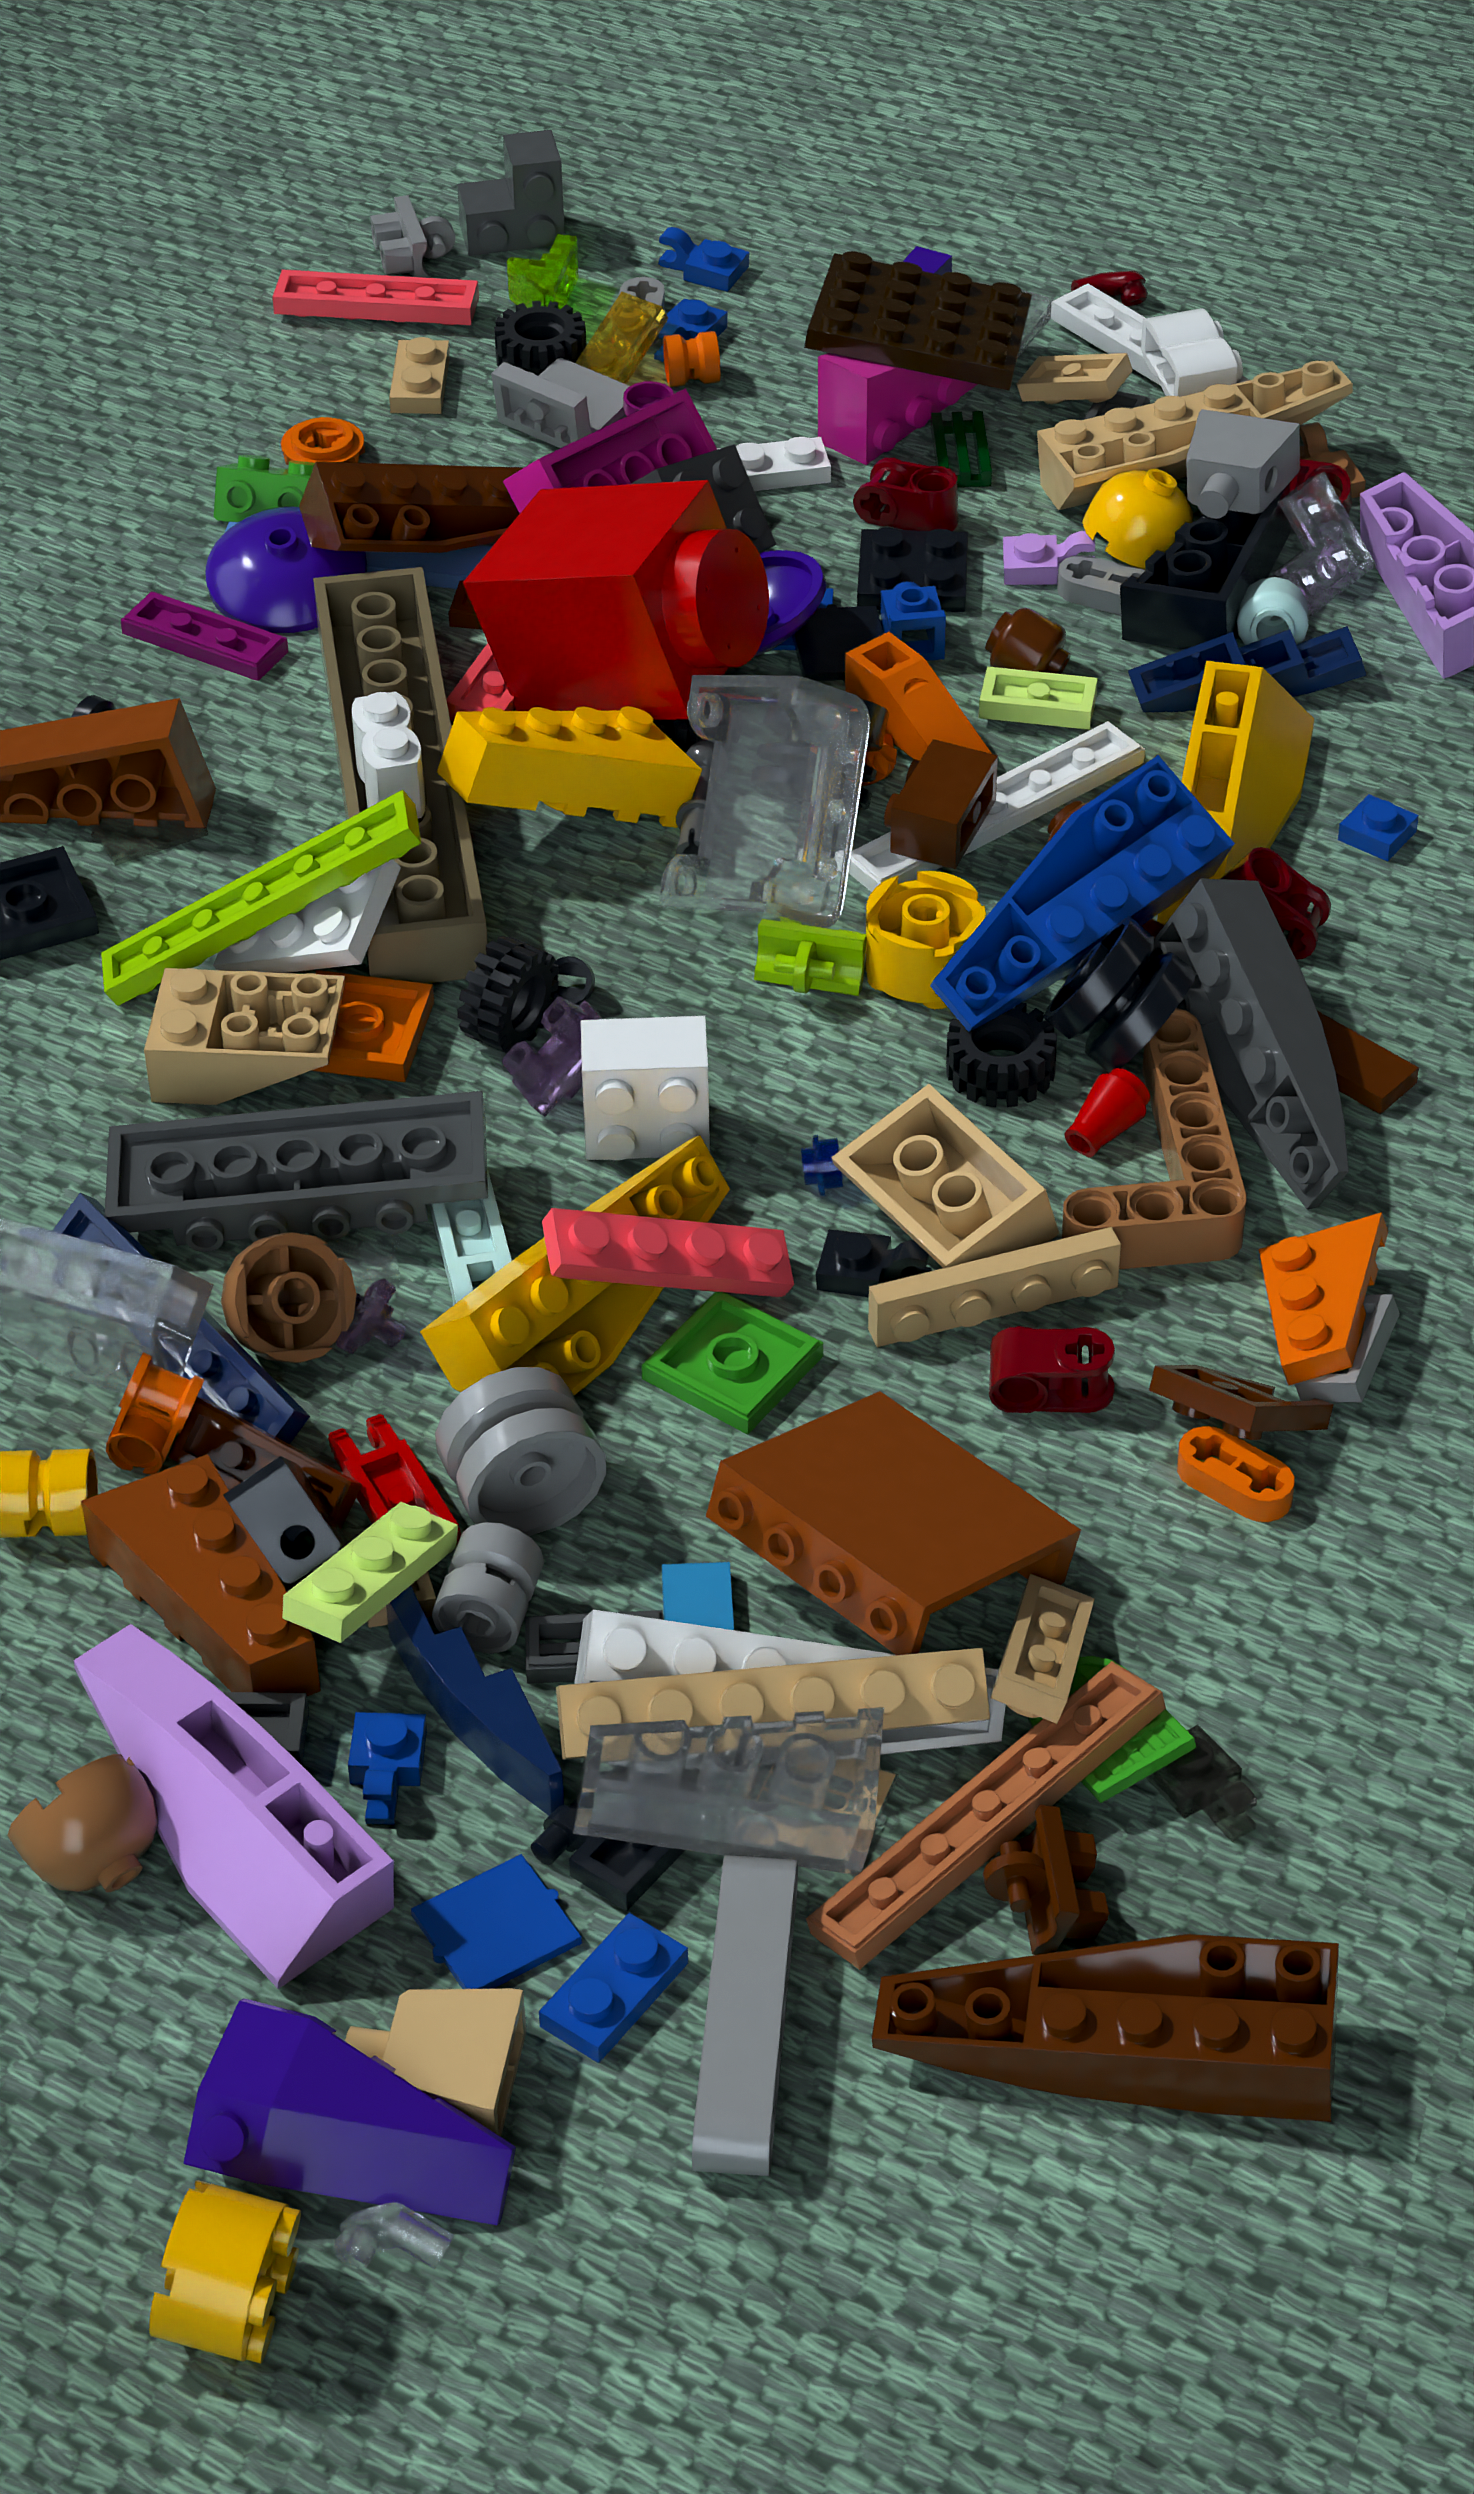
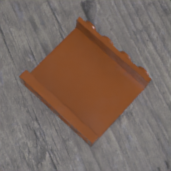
(885, 1518)

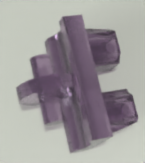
(557, 1067)

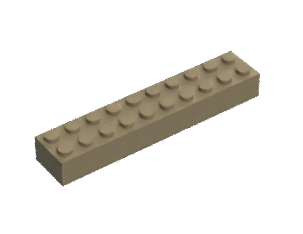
(383, 639)

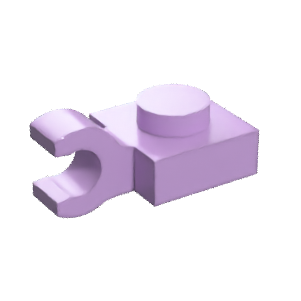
(1036, 558)

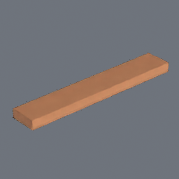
(984, 1815)

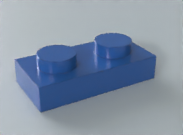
(613, 1987)

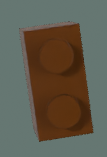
(942, 803)

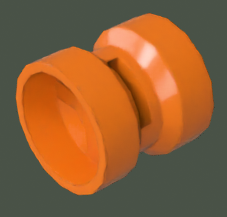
(691, 358)

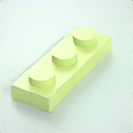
(370, 1572)

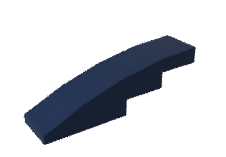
(1300, 668)
(481, 1710)

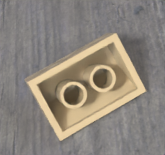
(947, 1183)

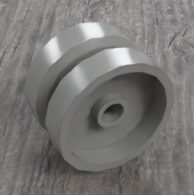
(520, 1450)

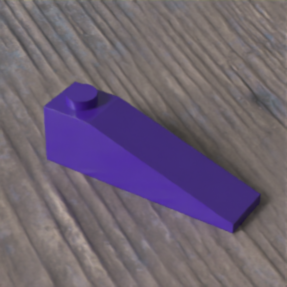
(322, 2118)

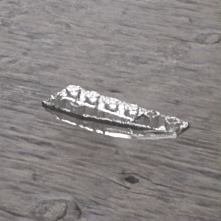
(94, 1306)

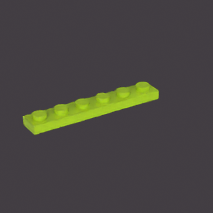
(261, 897)

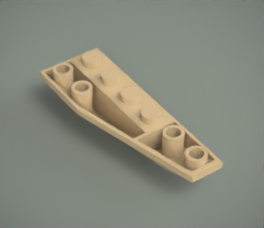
(1088, 452)

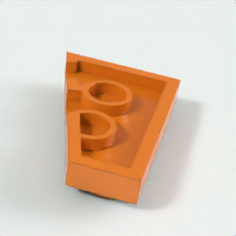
(1319, 1294)

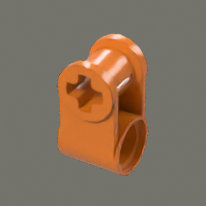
(150, 1416)

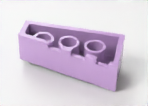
(1426, 566)

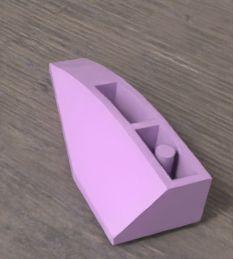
(238, 1810)

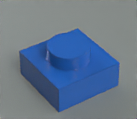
(1378, 827)

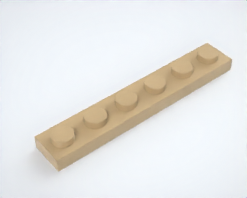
(910, 1687)

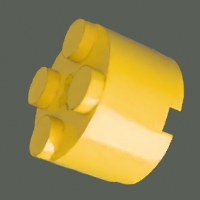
(917, 931)
(224, 2270)

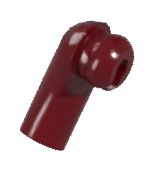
(1124, 283)

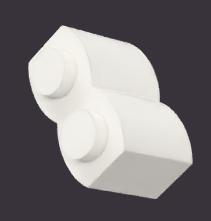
(1188, 352)
(387, 749)

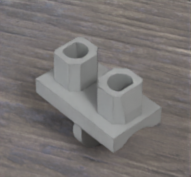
(406, 240)

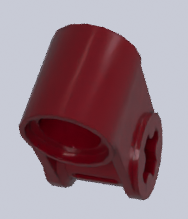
(914, 493)
(1288, 897)
(1046, 1370)

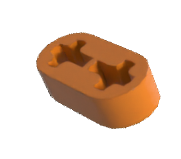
(1235, 1474)

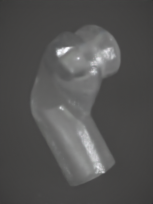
(387, 2228)

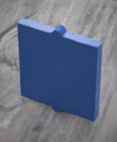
(496, 1925)

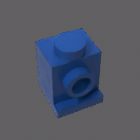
(915, 608)

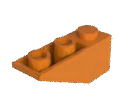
(916, 699)

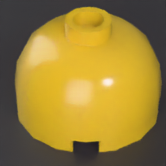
(1137, 514)

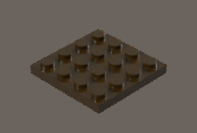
(919, 320)

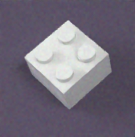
(644, 1085)

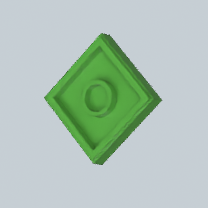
(732, 1361)

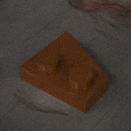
(1242, 1404)

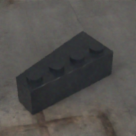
(1202, 578)

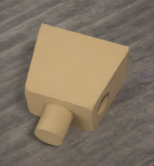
(454, 2047)

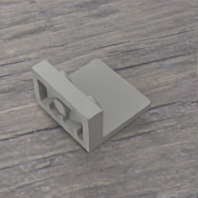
(559, 403)

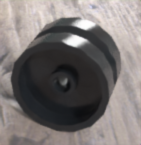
(1120, 995)

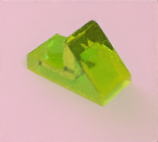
(547, 278)

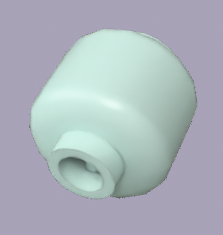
(1271, 608)

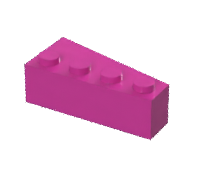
(876, 405)

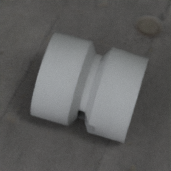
(489, 1586)

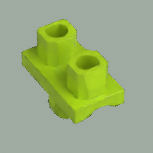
(810, 957)

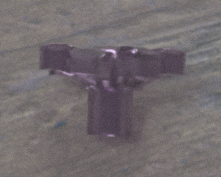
(372, 1319)

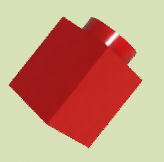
(619, 597)

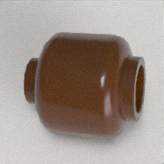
(1028, 643)

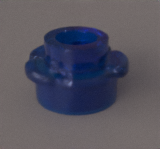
(818, 1164)

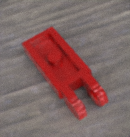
(387, 1473)

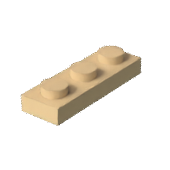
(1043, 1649)

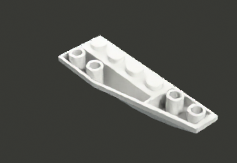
(643, 1647)

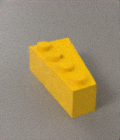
(569, 762)

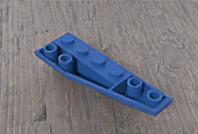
(1110, 860)

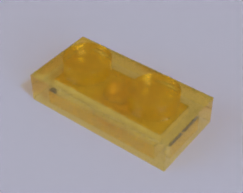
(623, 337)

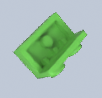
(255, 487)

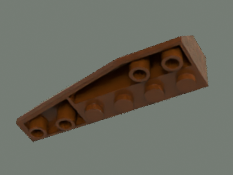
(406, 506)
(1135, 2023)

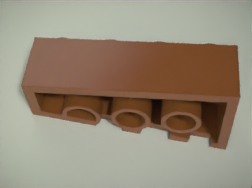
(106, 764)
(203, 1575)

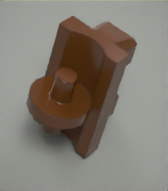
(1040, 1878)

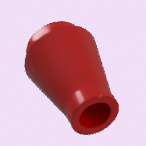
(1109, 1110)

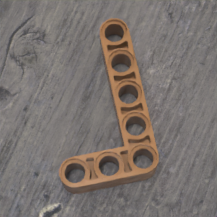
(1204, 1203)

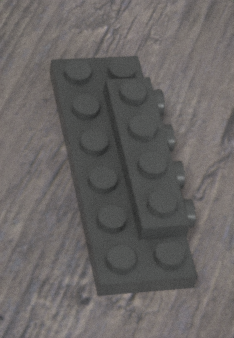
(298, 1169)

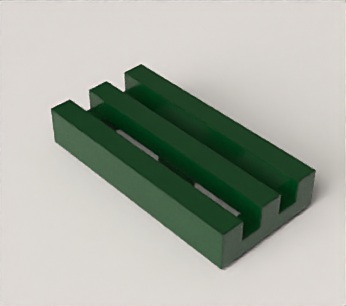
(958, 428)

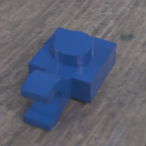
(709, 264)
(689, 319)
(384, 1755)

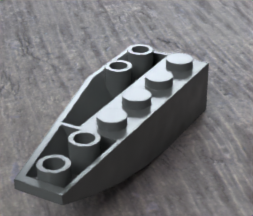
(1261, 1031)

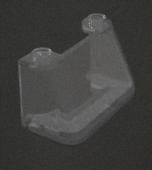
(775, 800)

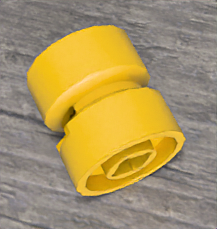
(45, 1491)

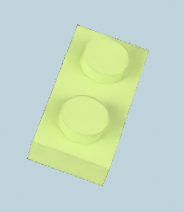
(1038, 698)

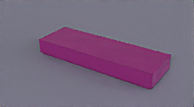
(204, 636)

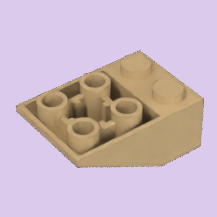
(237, 1032)

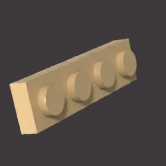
(993, 1287)

